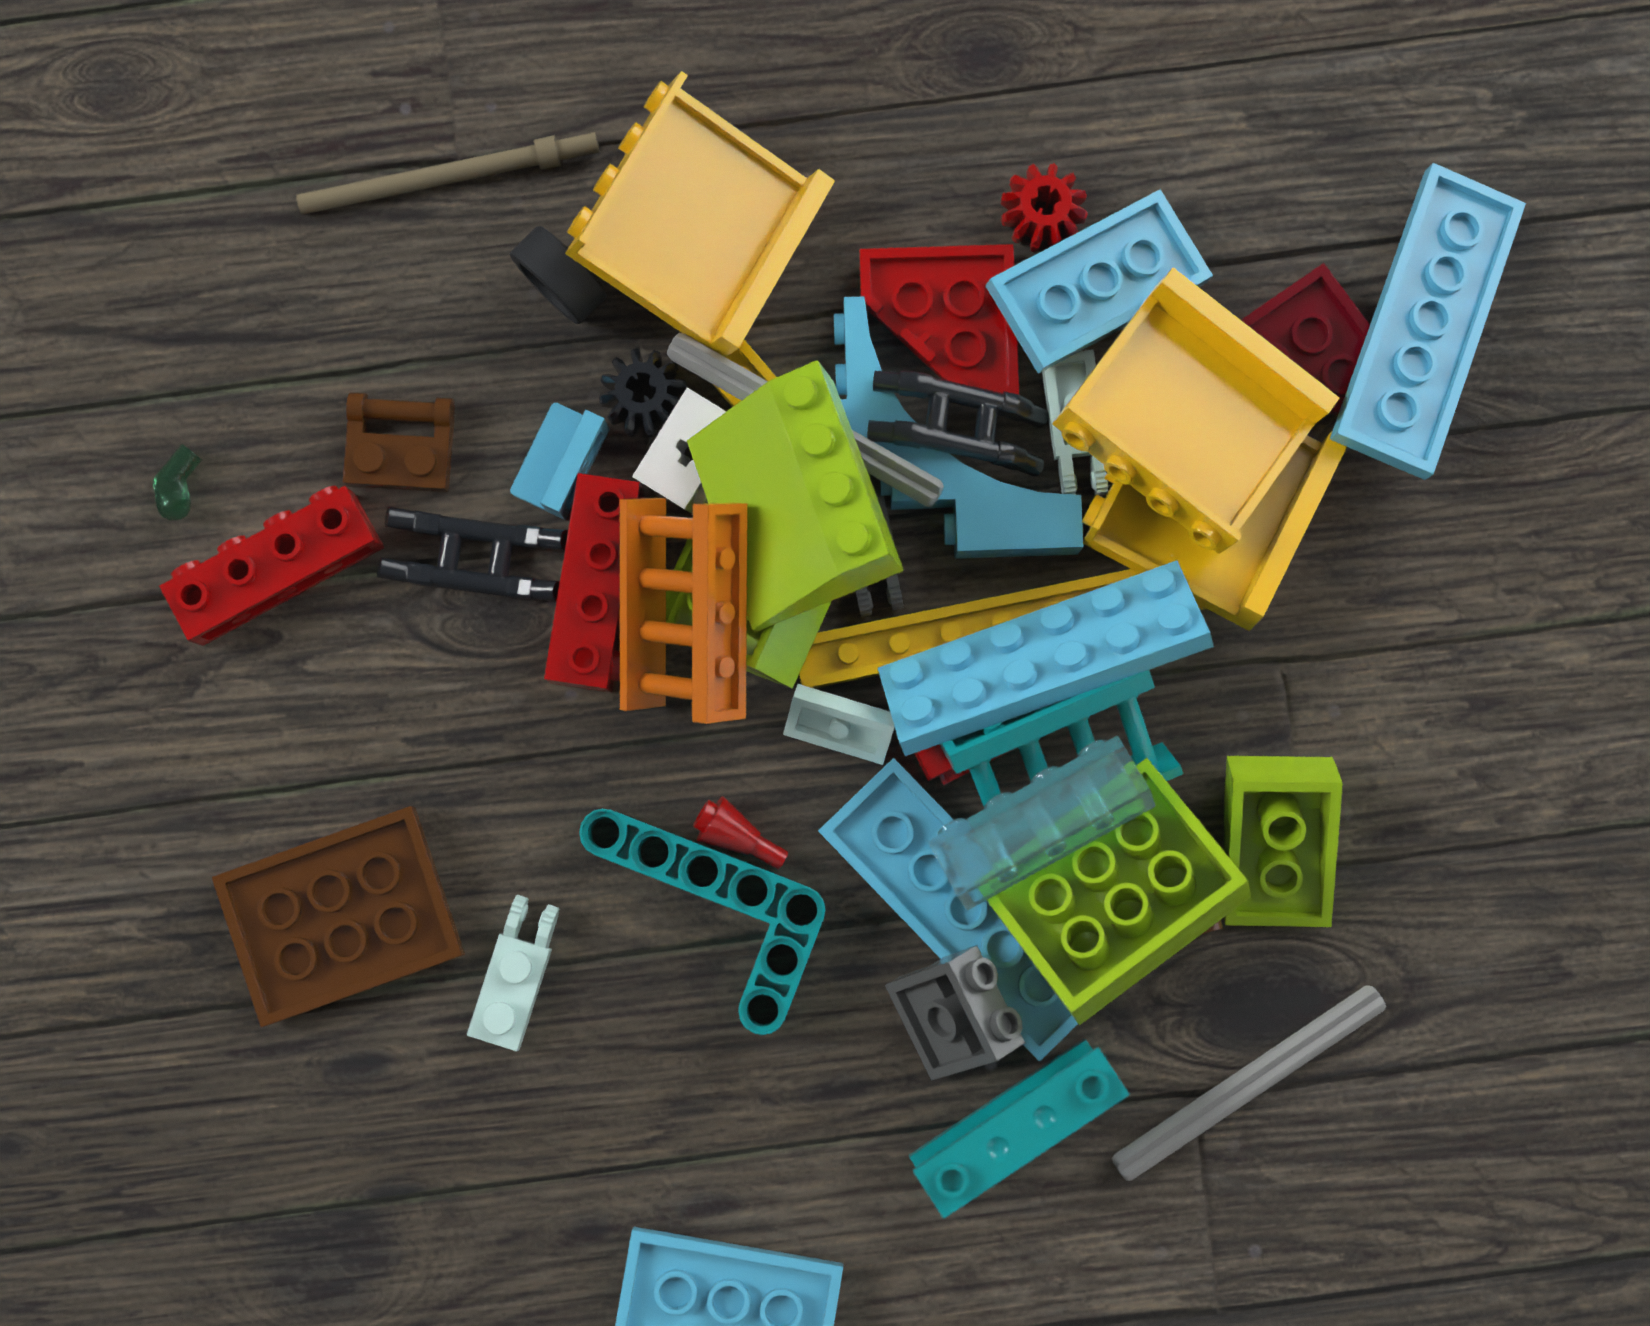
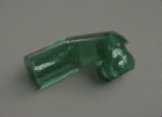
(171, 485)

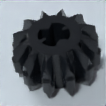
(634, 375)

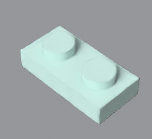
(839, 724)

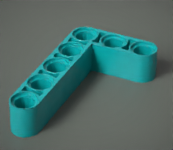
(724, 892)

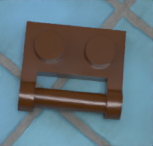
(398, 460)

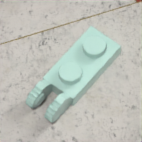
(1060, 385)
(513, 979)

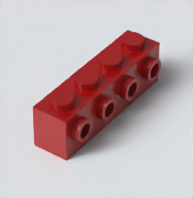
(270, 565)
(587, 609)

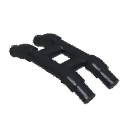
(934, 433)
(453, 531)

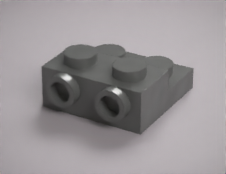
(956, 1013)

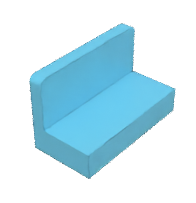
(560, 451)

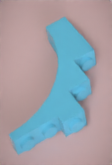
(987, 514)

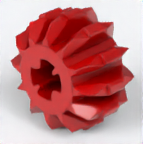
(1051, 190)

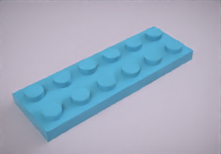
(1428, 322)
(1043, 657)
(885, 841)

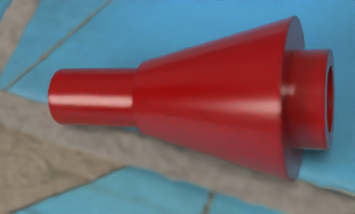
(728, 829)

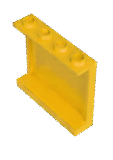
(696, 219)
(1194, 411)
(1247, 574)

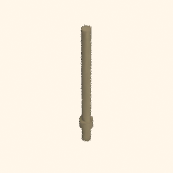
(545, 153)

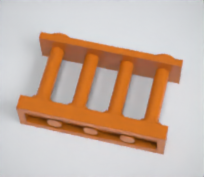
(718, 608)

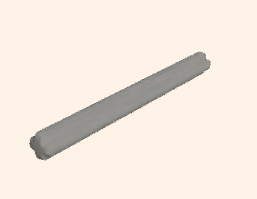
(741, 383)
(1248, 1082)

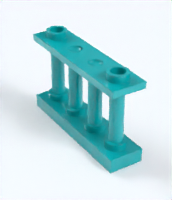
(1024, 731)
(1016, 1126)

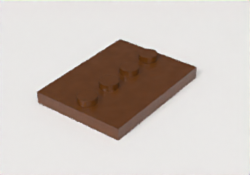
(338, 916)

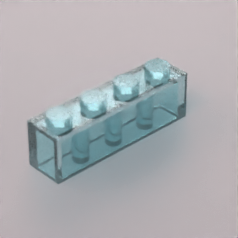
(1041, 821)

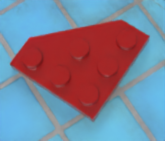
(943, 310)

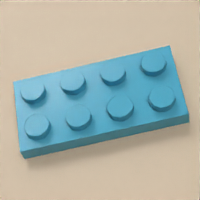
(1094, 280)
(723, 1284)

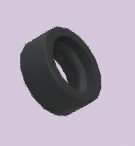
(557, 276)

